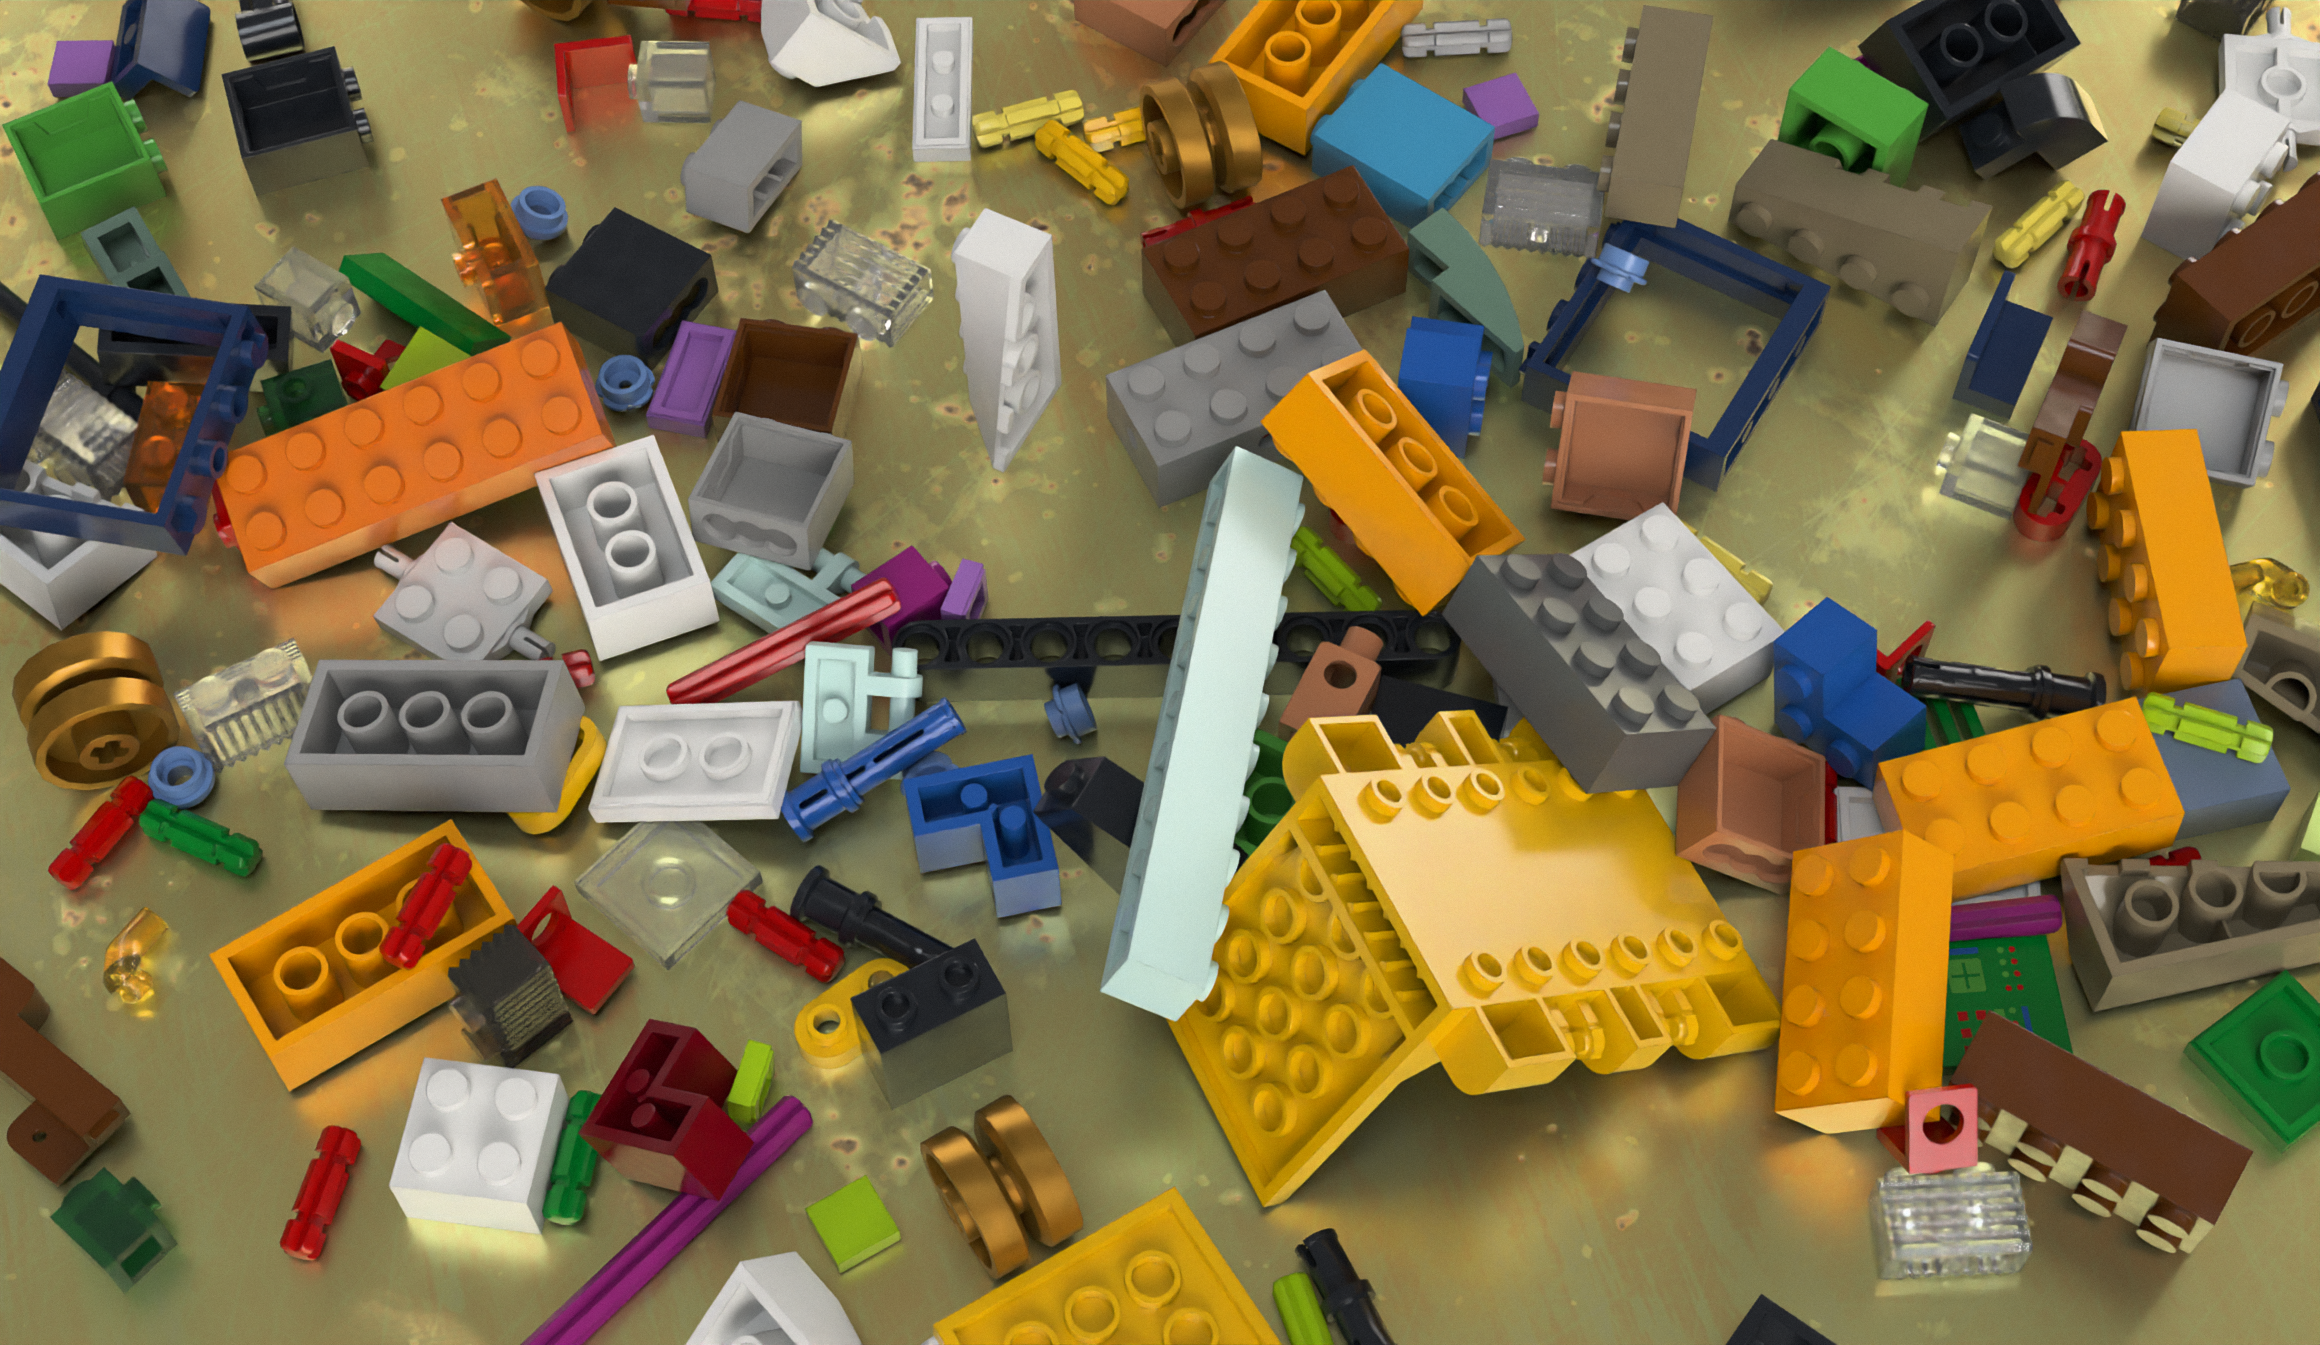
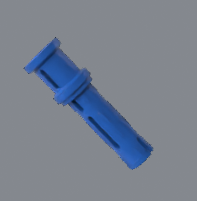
(844, 783)

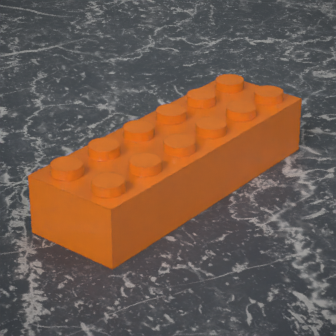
(412, 456)

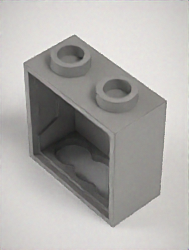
(2221, 397)
(771, 490)

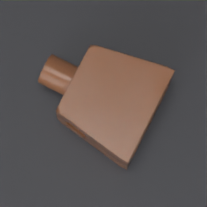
(1336, 682)

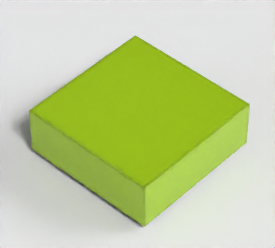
(751, 1084)
(853, 1224)

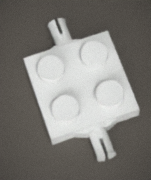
(2279, 74)
(463, 600)

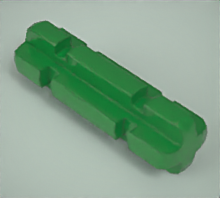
(200, 837)
(572, 1165)

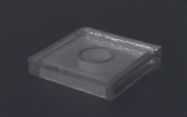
(667, 885)

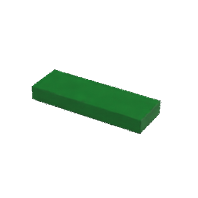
(421, 302)

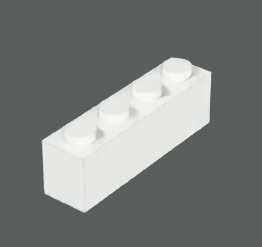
(1007, 328)

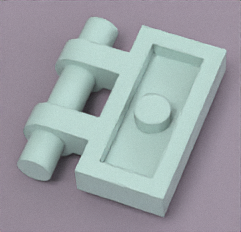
(778, 594)
(839, 699)

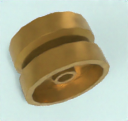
(1201, 134)
(94, 710)
(1002, 1186)

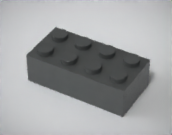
(1578, 672)

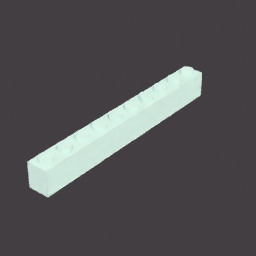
(1204, 740)

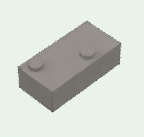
(436, 735)

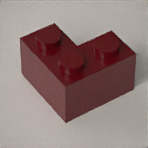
(666, 1115)

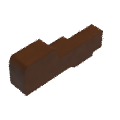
(2071, 396)
(65, 1098)

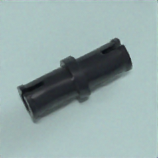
(1344, 1294)

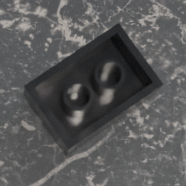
(1964, 50)

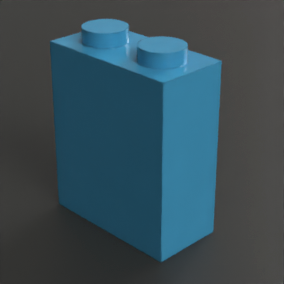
(1405, 144)

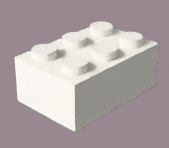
(627, 547)
(1684, 605)

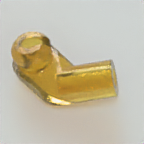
(2270, 582)
(125, 955)

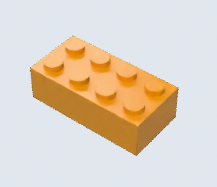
(1305, 57)
(1389, 478)
(2165, 564)
(2035, 796)
(317, 973)
(1864, 981)

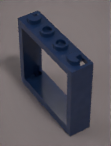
(1722, 267)
(33, 369)

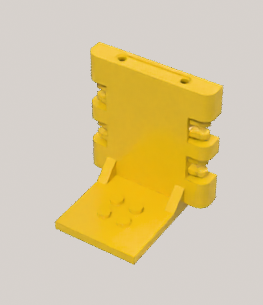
(1454, 916)

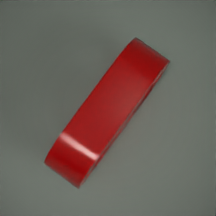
(2068, 494)

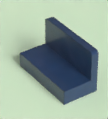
(162, 44)
(2002, 353)

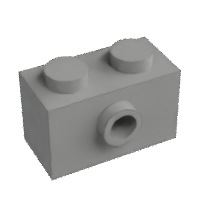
(742, 166)

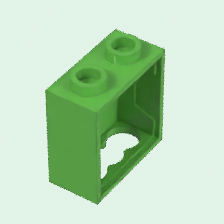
(87, 159)

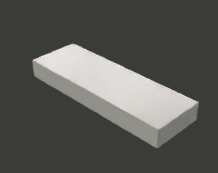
(943, 89)

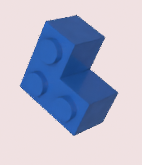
(1446, 377)
(1837, 700)
(990, 818)

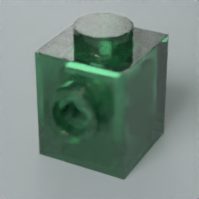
(300, 397)
(115, 1227)

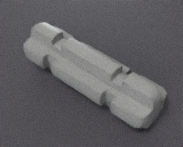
(1456, 37)

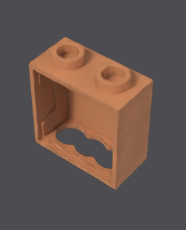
(1146, 24)
(1618, 445)
(1751, 805)

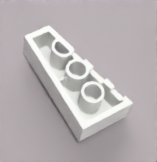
(58, 572)

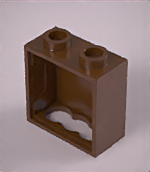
(791, 376)

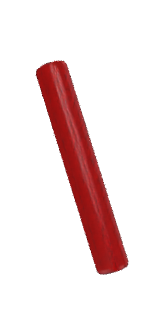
(786, 645)

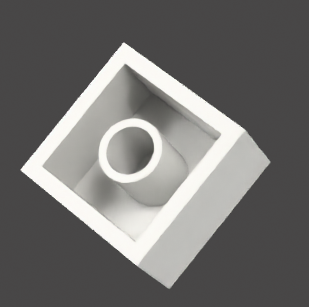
(2218, 176)
(480, 1145)

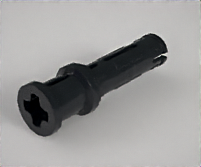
(2032, 692)
(861, 920)

